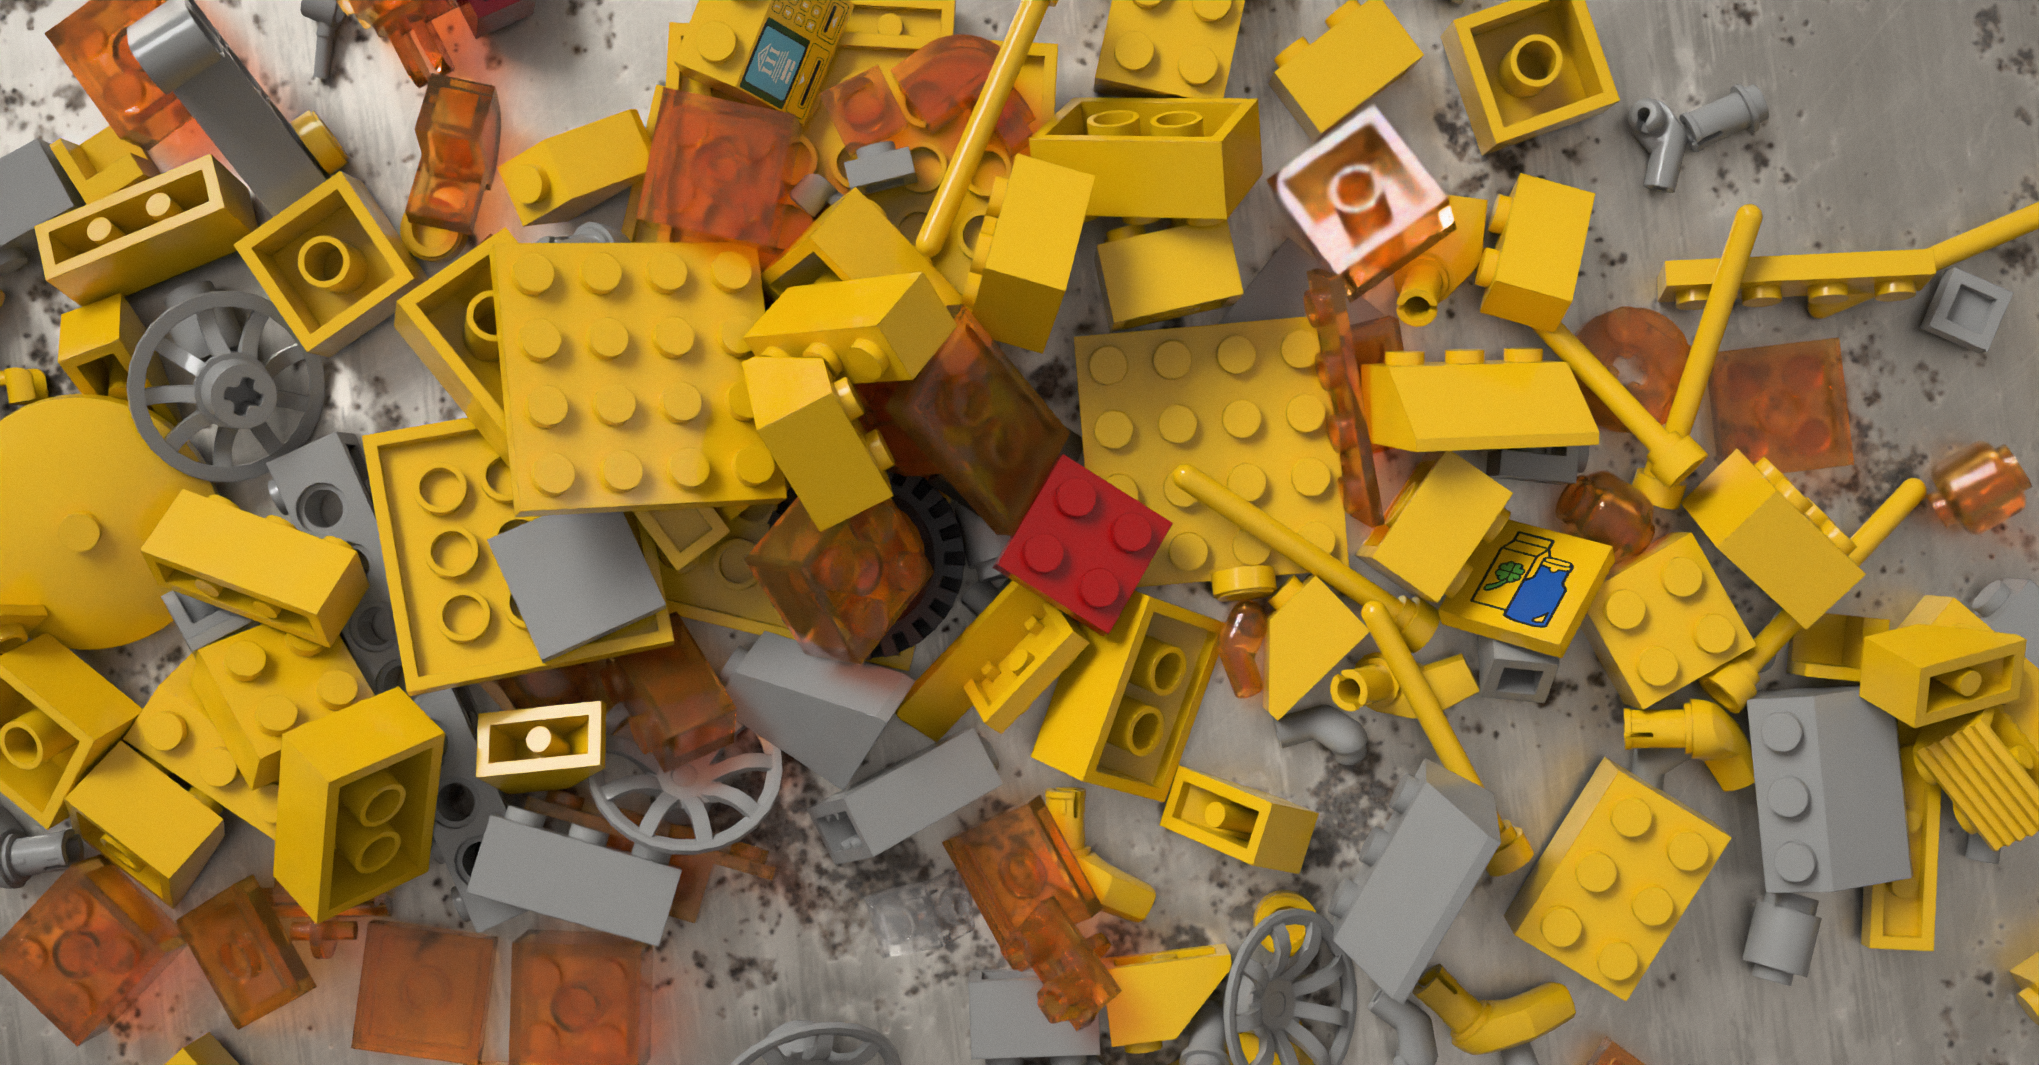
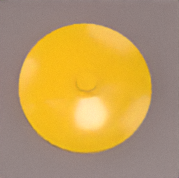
(77, 511)

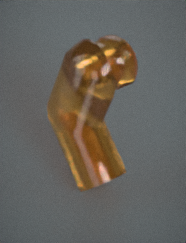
(1239, 645)

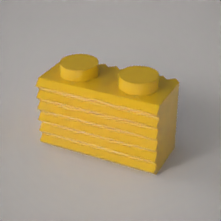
(1985, 772)

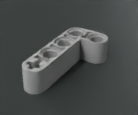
(195, 62)

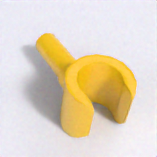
(24, 385)

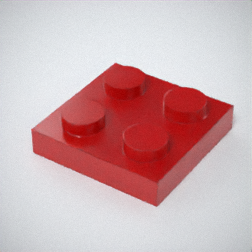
(1083, 545)

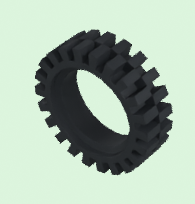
(943, 549)

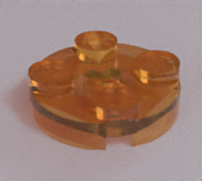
(1649, 338)

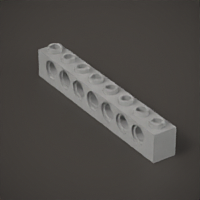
(298, 489)

